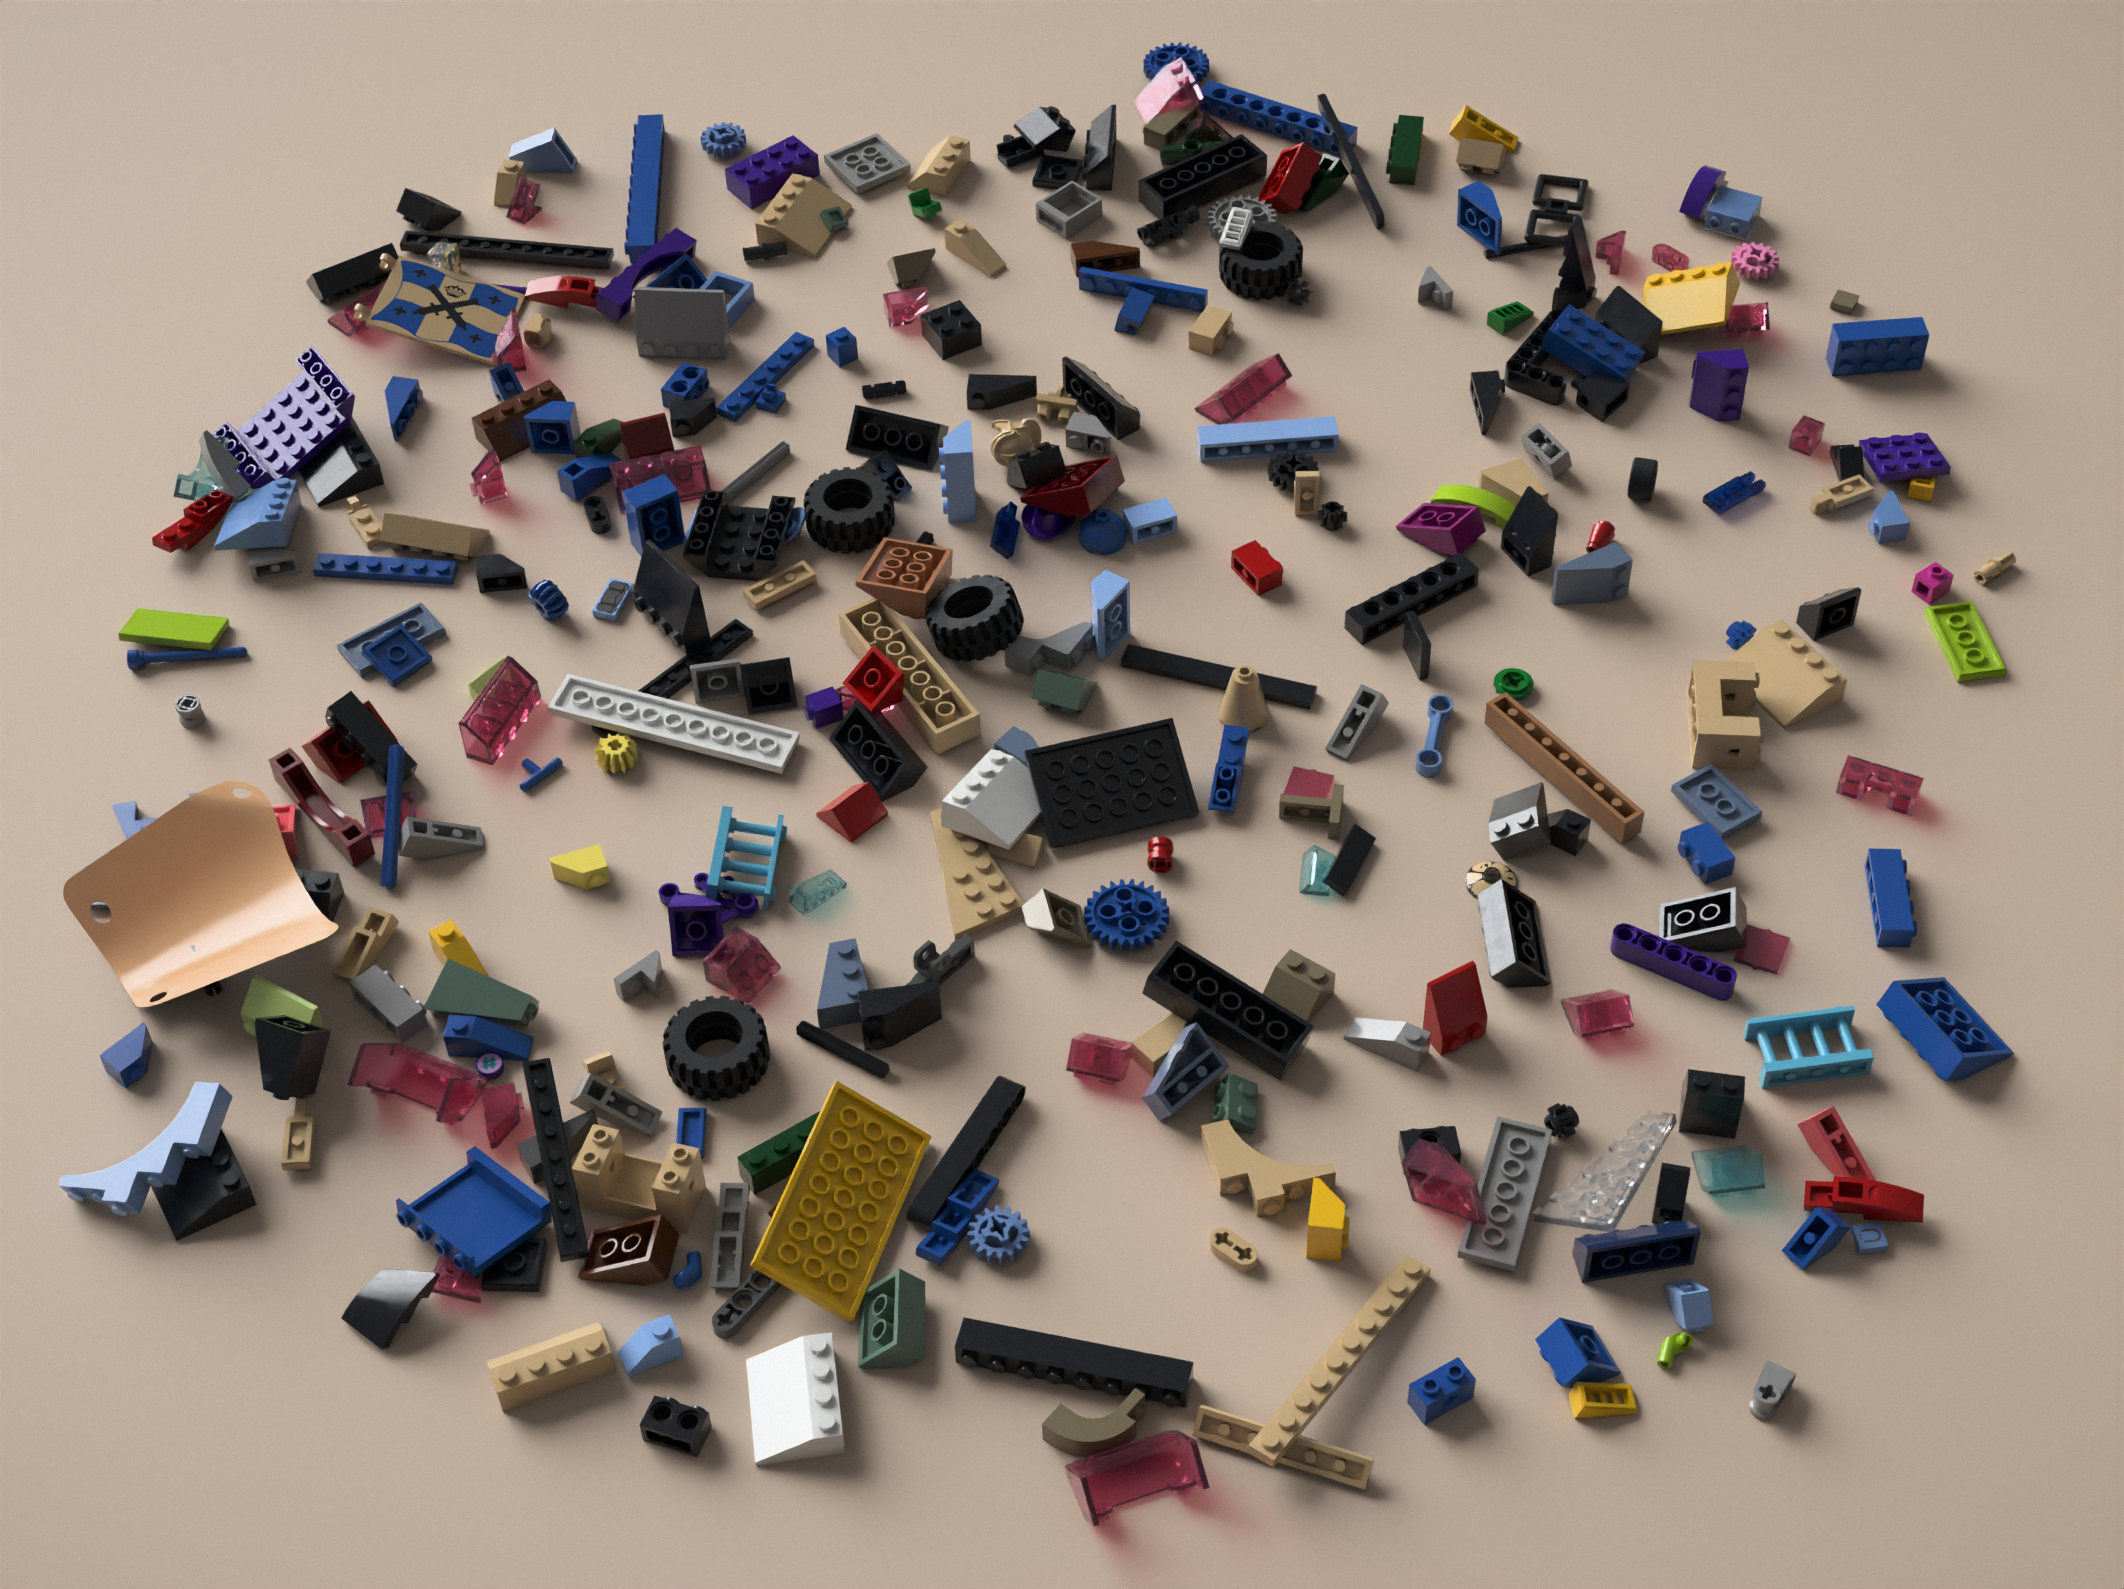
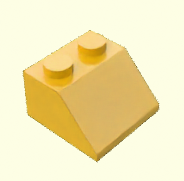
(1327, 1224)

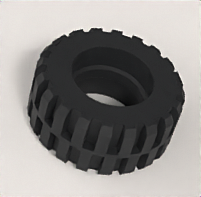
(1263, 263)
(849, 490)
(974, 618)
(711, 1021)

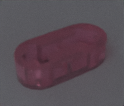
(1669, 258)

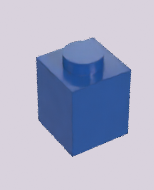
(842, 346)

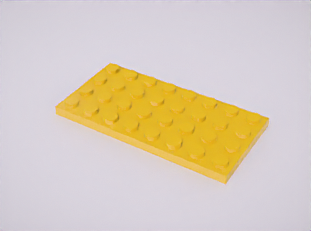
(841, 1202)

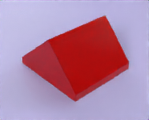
(876, 681)
(854, 811)

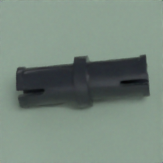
(765, 251)

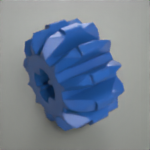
(548, 600)

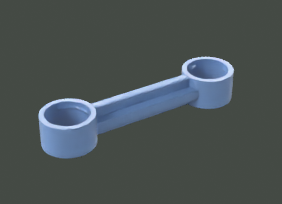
(1434, 736)

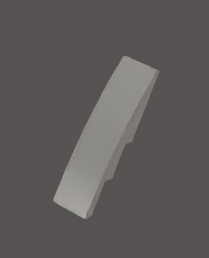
(730, 1236)

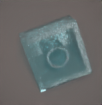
(1729, 1170)

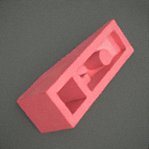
(1834, 1145)

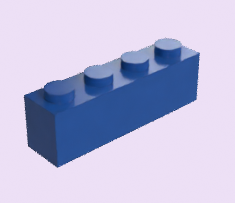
(1889, 898)

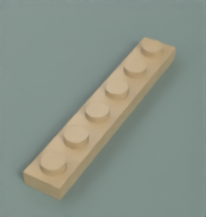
(1303, 1454)

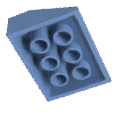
(261, 518)

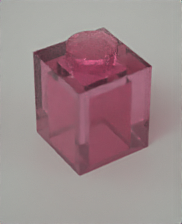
(1806, 435)

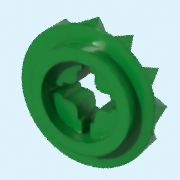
(1516, 677)

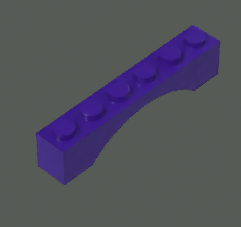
(617, 296)

